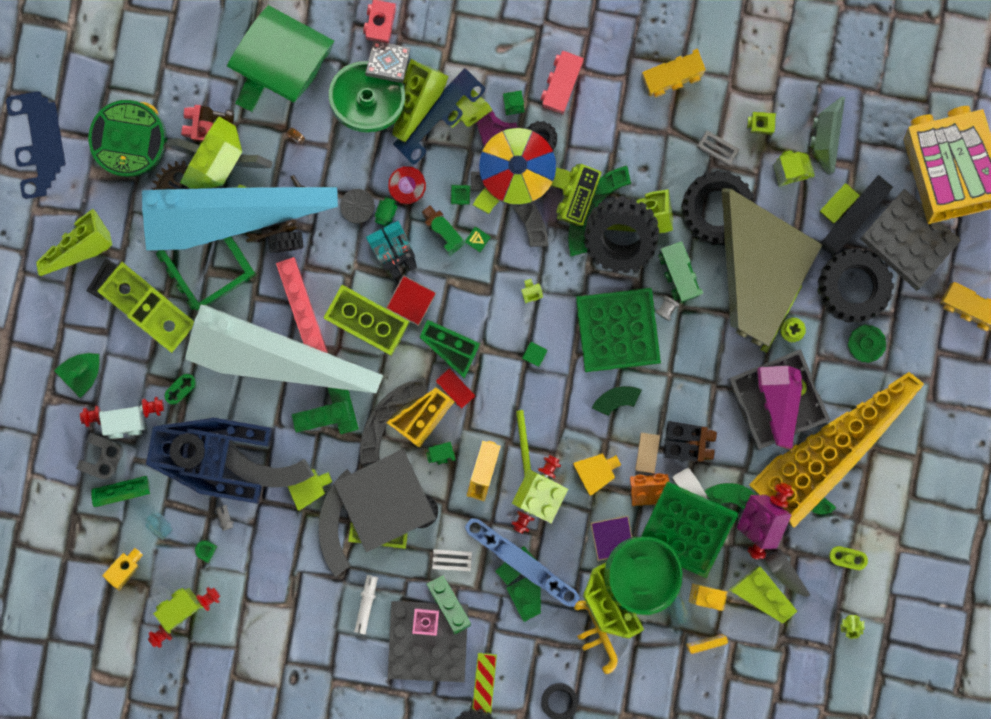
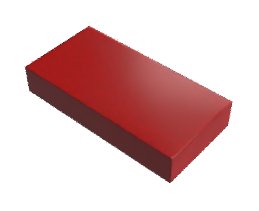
(455, 388)

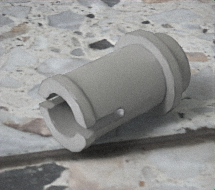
(224, 519)

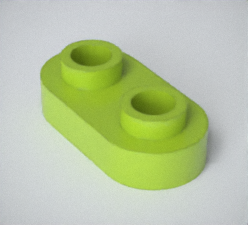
(848, 557)

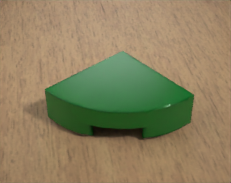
(823, 507)

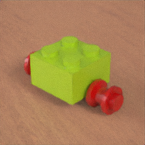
(539, 495)
(177, 610)

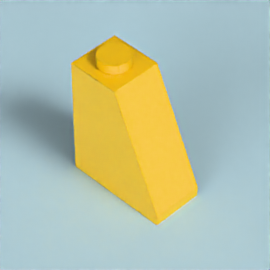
(483, 470)

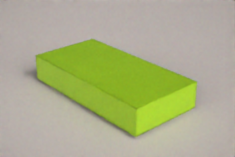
(839, 203)

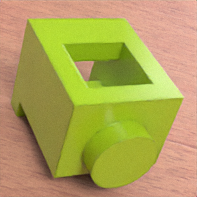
(767, 119)

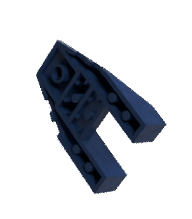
(208, 475)

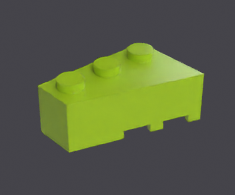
(792, 167)

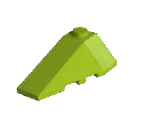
(422, 90)
(660, 204)
(83, 242)

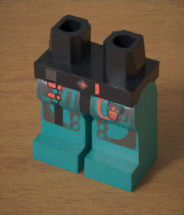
(397, 254)

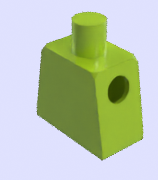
(471, 110)
(309, 490)

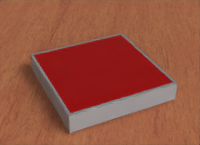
(411, 300)

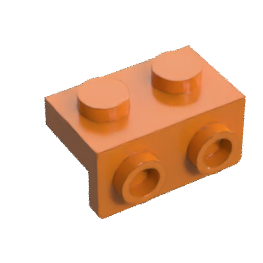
(647, 488)

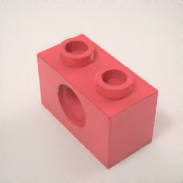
(384, 10)

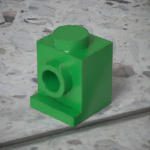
(513, 102)
(440, 453)

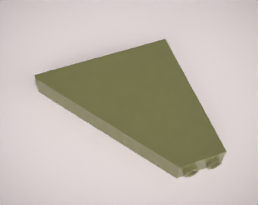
(763, 266)

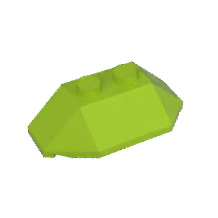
(214, 157)
(606, 613)

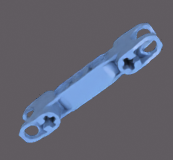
(522, 562)

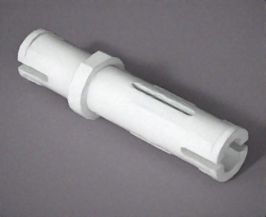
(368, 595)

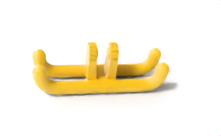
(603, 638)

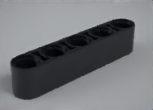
(856, 216)

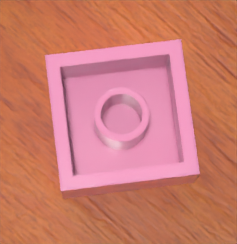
(425, 622)

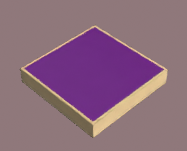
(609, 534)

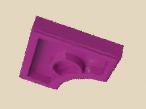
(491, 125)

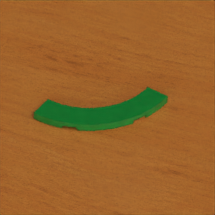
(607, 184)

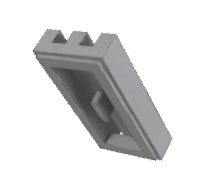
(728, 162)

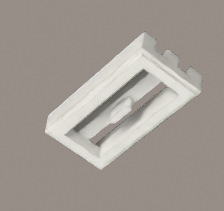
(457, 568)

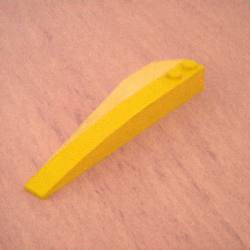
(830, 454)

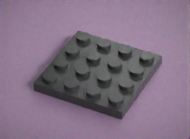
(908, 241)
(425, 655)

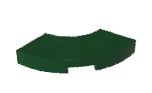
(616, 397)

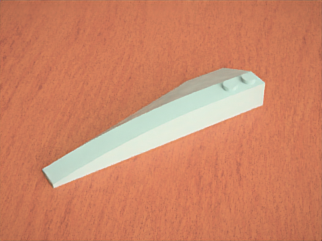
(252, 351)

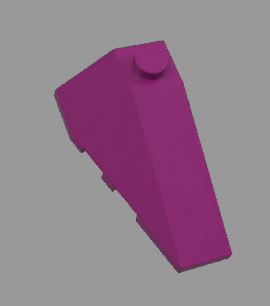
(782, 392)

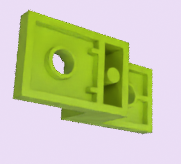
(146, 307)

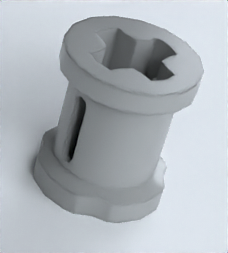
(667, 308)

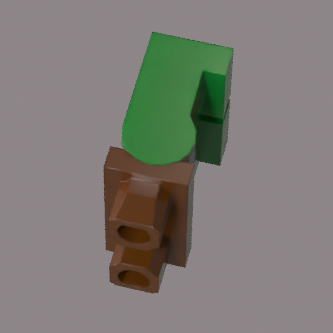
(443, 229)

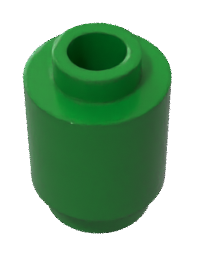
(385, 212)

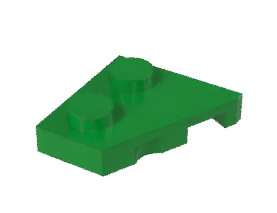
(526, 598)

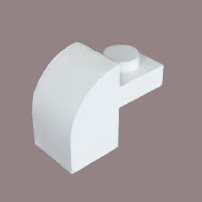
(687, 480)

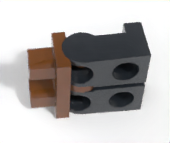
(694, 445)

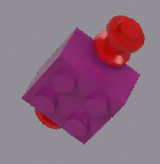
(765, 520)

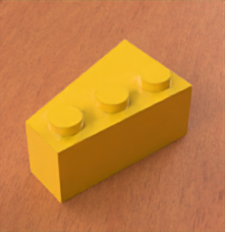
(674, 74)
(968, 305)
(422, 417)

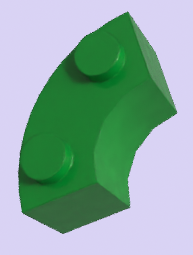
(729, 493)

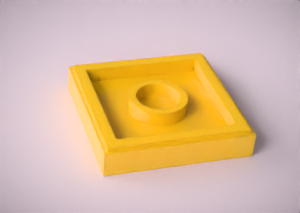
(707, 643)

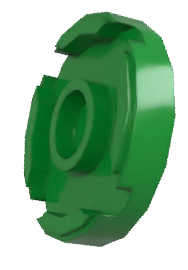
(866, 343)

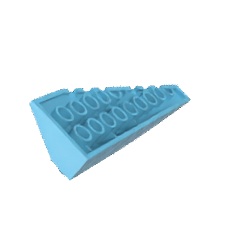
(198, 216)

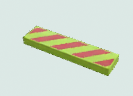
(484, 682)

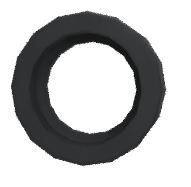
(562, 687)

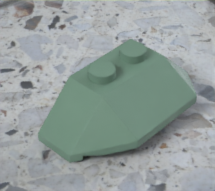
(827, 134)

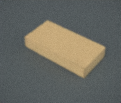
(647, 452)

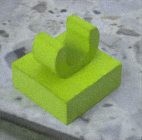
(531, 292)

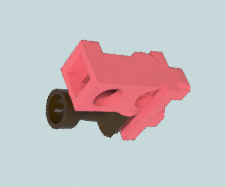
(203, 120)

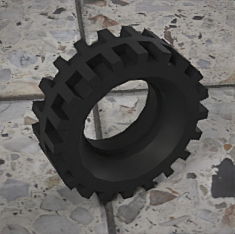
(694, 195)

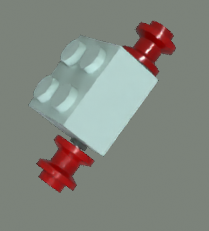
(123, 421)

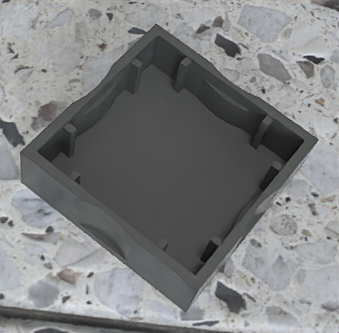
(752, 401)

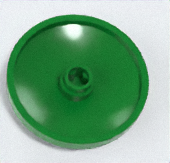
(365, 101)

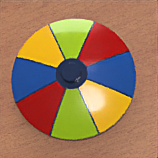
(517, 166)

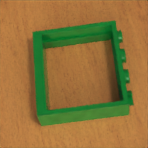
(183, 287)

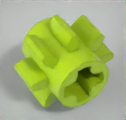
(852, 626)

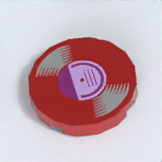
(407, 185)

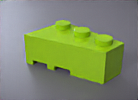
(764, 594)

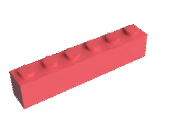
(301, 304)

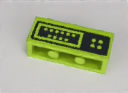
(578, 194)

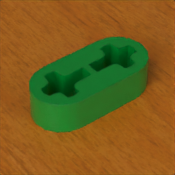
(183, 392)

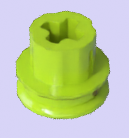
(787, 334)

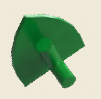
(79, 372)

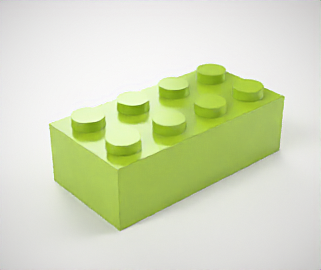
(366, 320)

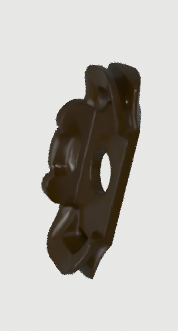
(272, 230)

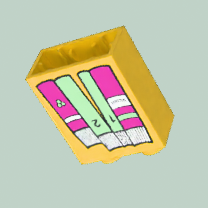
(951, 163)

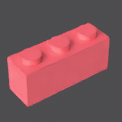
(561, 82)

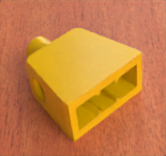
(596, 471)
(119, 577)
(708, 597)

